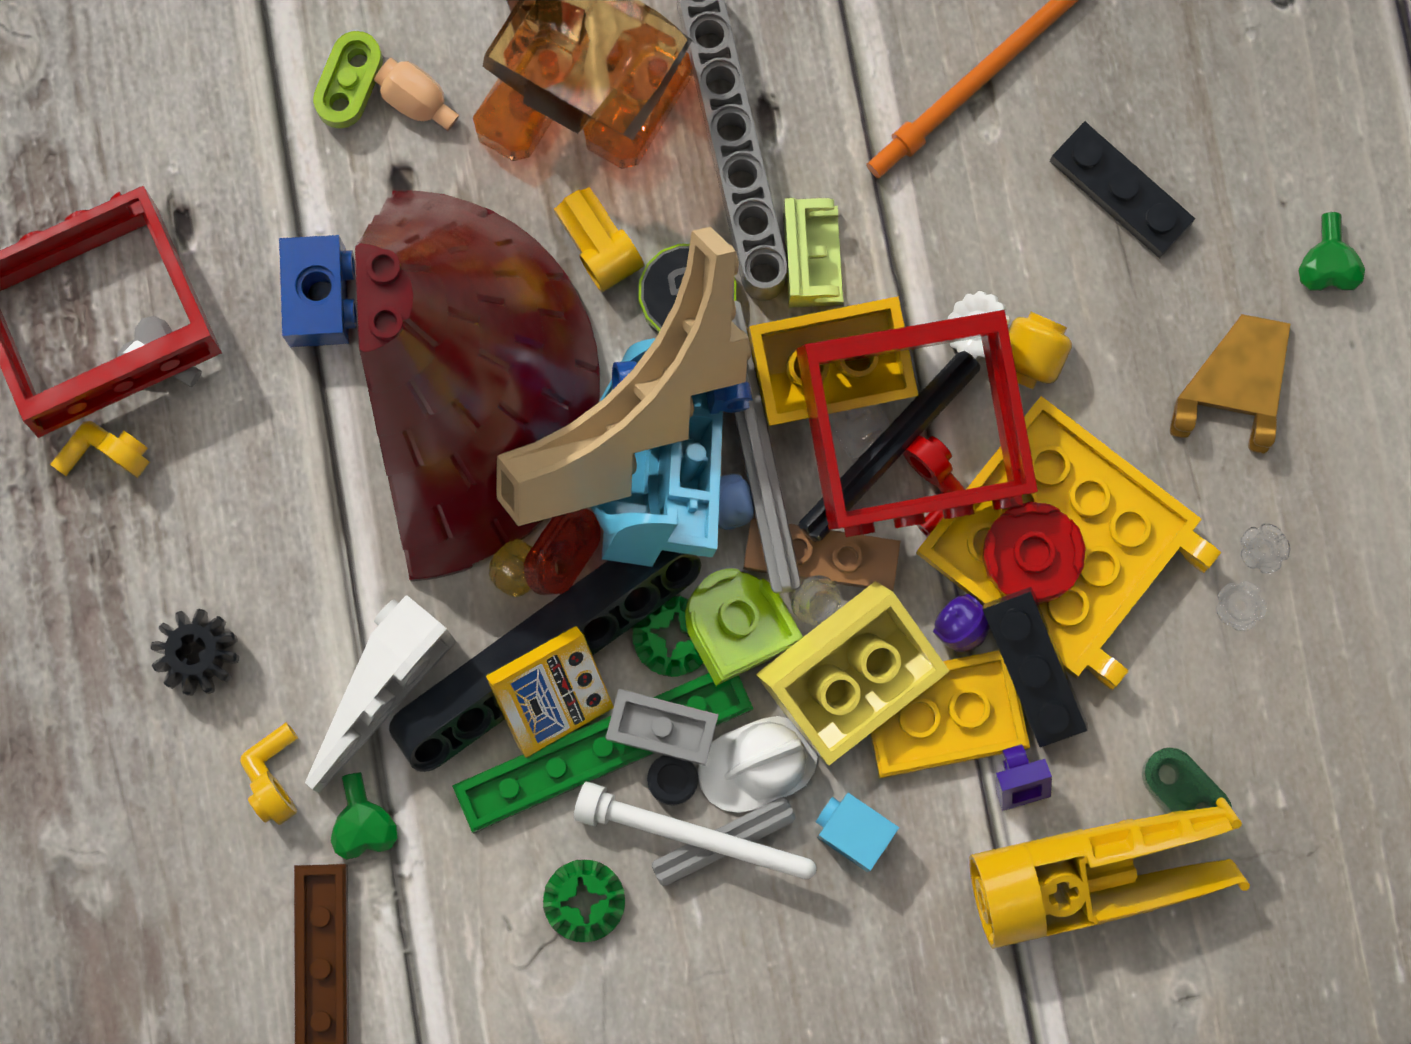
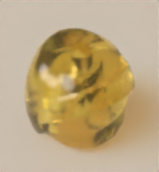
(507, 568)

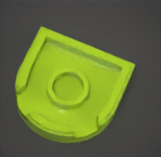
(738, 623)

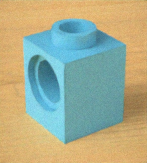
(855, 830)

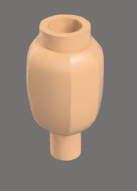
(414, 93)

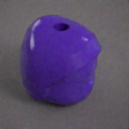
(962, 624)

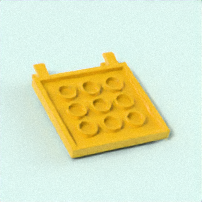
(1124, 522)

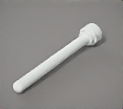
(598, 806)

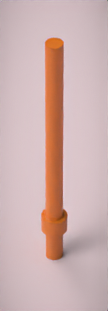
(911, 136)

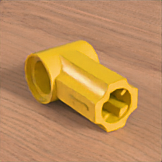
(604, 249)

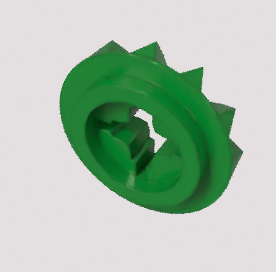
(653, 649)
(603, 915)

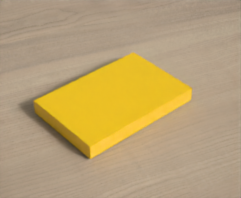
(954, 721)

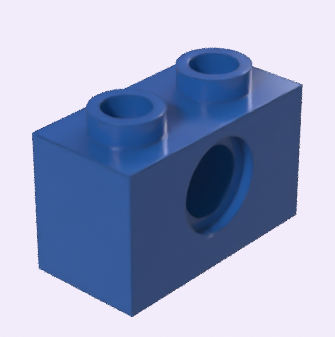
(301, 266)

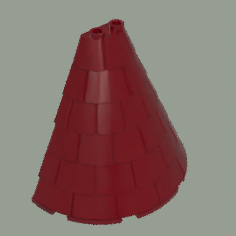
(464, 357)

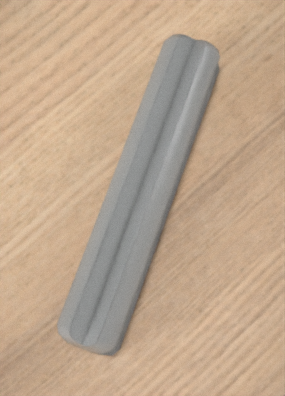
(748, 827)

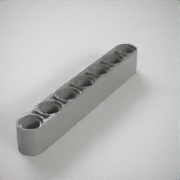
(736, 155)

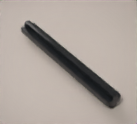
(895, 439)

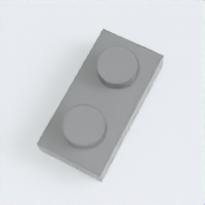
(662, 727)

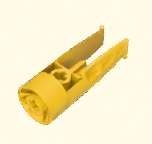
(1091, 875)

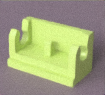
(812, 252)

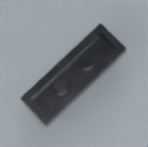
(1122, 189)
(1035, 667)

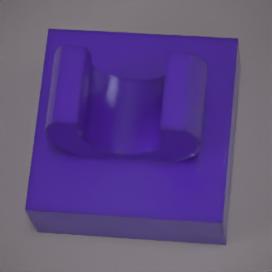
(1021, 780)

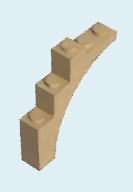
(649, 408)

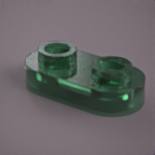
(1190, 785)

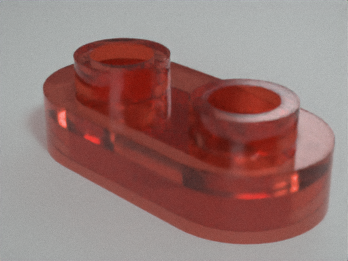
(569, 543)

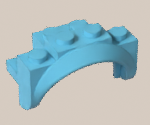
(671, 494)

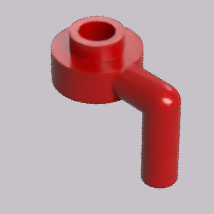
(931, 461)

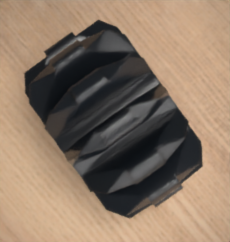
(178, 646)

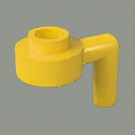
(124, 450)
(269, 796)

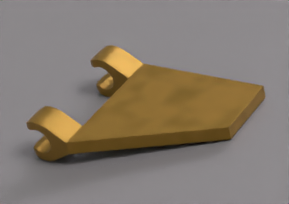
(1240, 377)

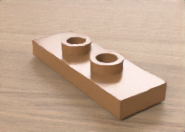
(843, 559)

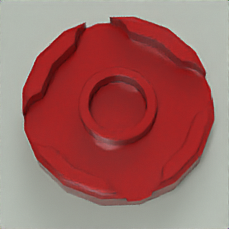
(1034, 549)

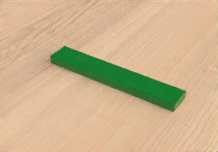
(580, 758)

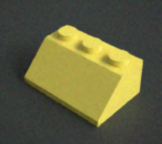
(853, 672)

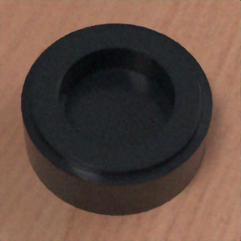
(672, 780)

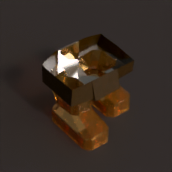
(587, 67)

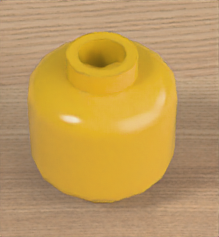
(1038, 349)

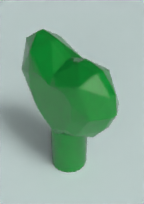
(1331, 260)
(361, 823)

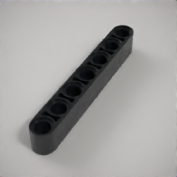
(601, 607)

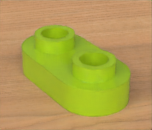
(347, 82)

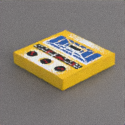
(550, 691)

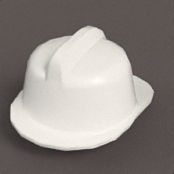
(757, 765)

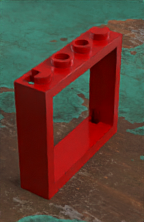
(128, 372)
(1007, 404)

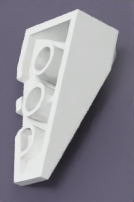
(390, 667)

